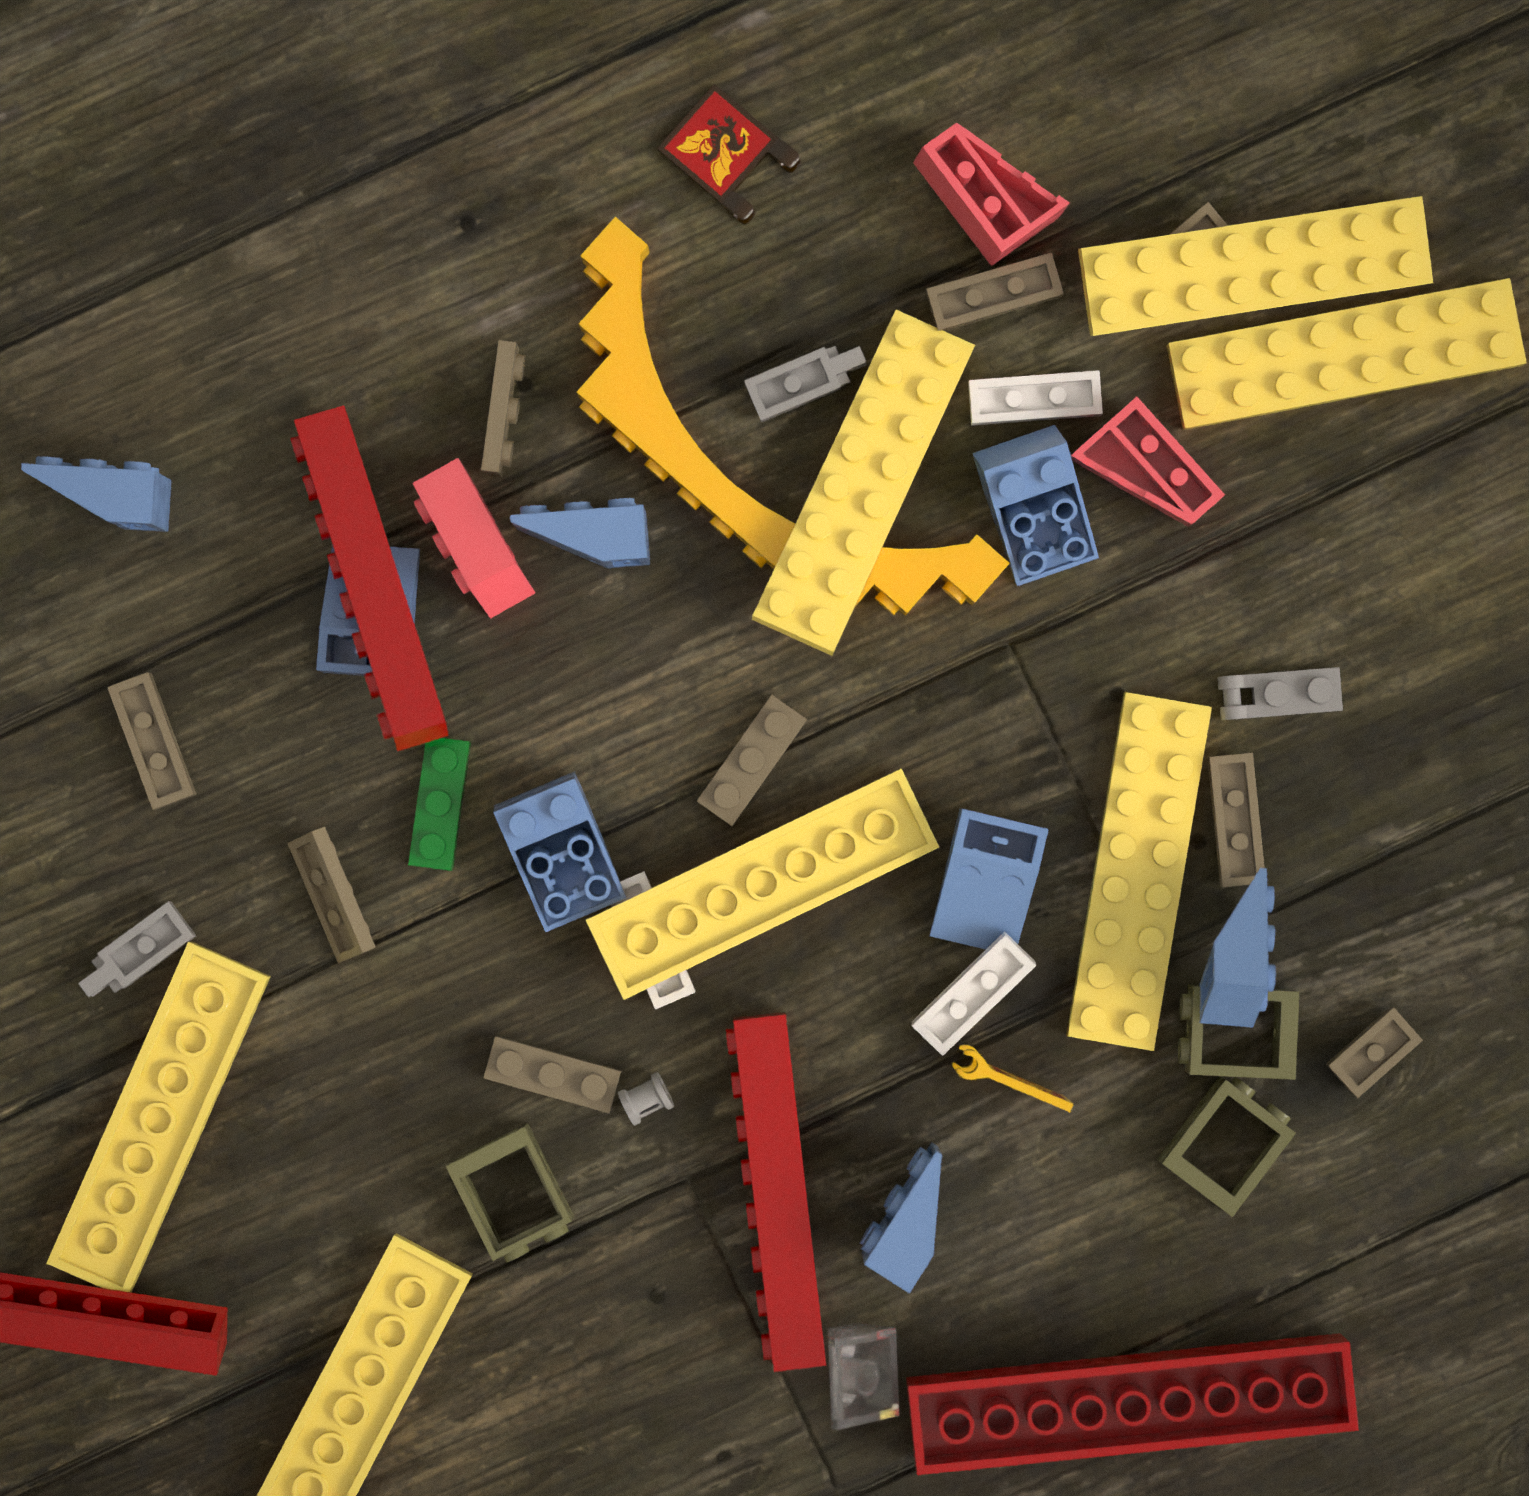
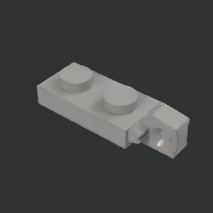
(802, 380)
(138, 950)

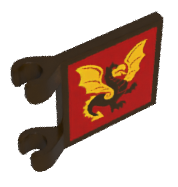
(721, 147)

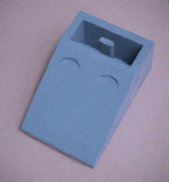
(125, 497)
(1036, 504)
(602, 535)
(335, 644)
(559, 851)
(987, 879)
(1238, 967)
(906, 1236)

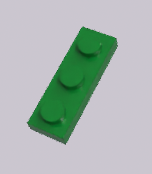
(439, 804)

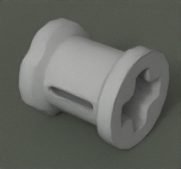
(646, 1098)

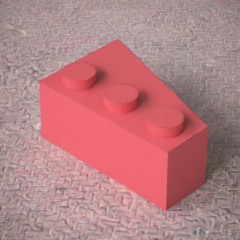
(985, 193)
(1149, 464)
(471, 538)

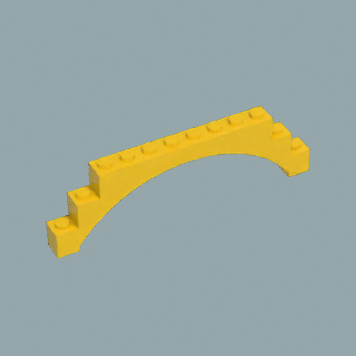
(633, 402)

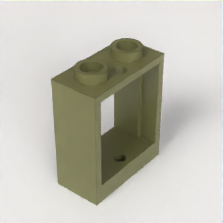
(1283, 1046)
(1242, 1094)
(516, 1244)

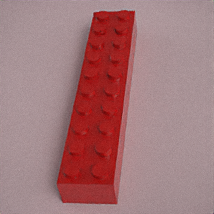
(1132, 1403)

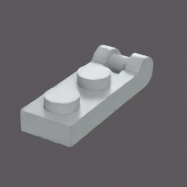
(1282, 693)

